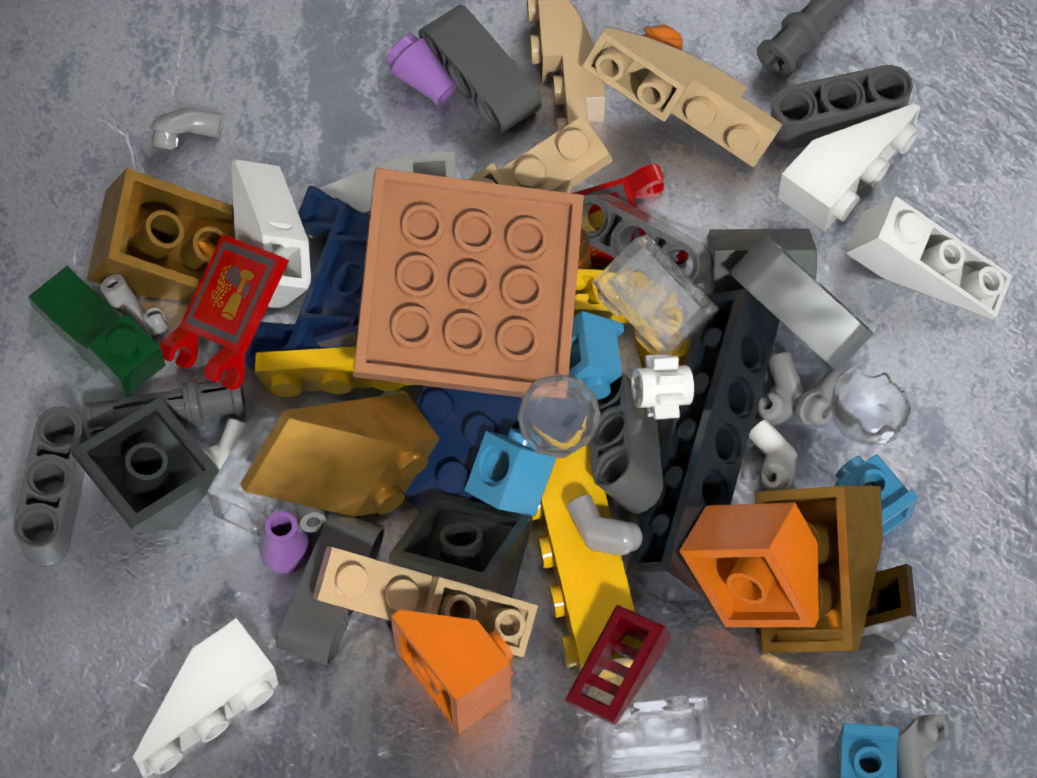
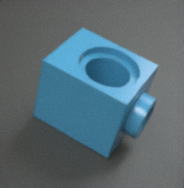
(509, 473)

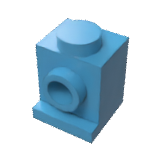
(595, 352)
(896, 500)
(868, 745)

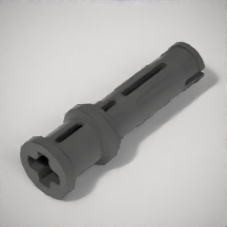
(797, 35)
(191, 402)

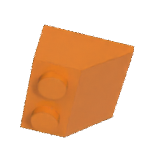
(756, 564)
(455, 663)

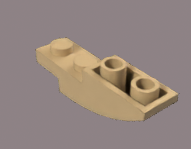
(562, 50)
(681, 84)
(554, 163)
(384, 589)

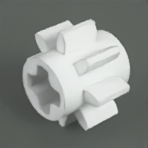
(662, 386)

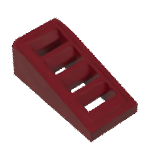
(621, 623)

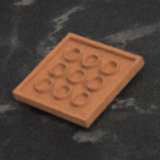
(467, 283)

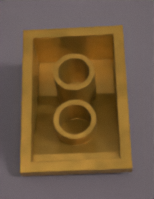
(157, 236)
(344, 455)
(849, 541)

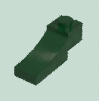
(98, 331)

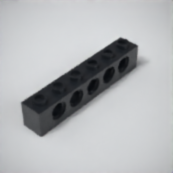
(707, 441)

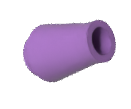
(419, 67)
(284, 543)

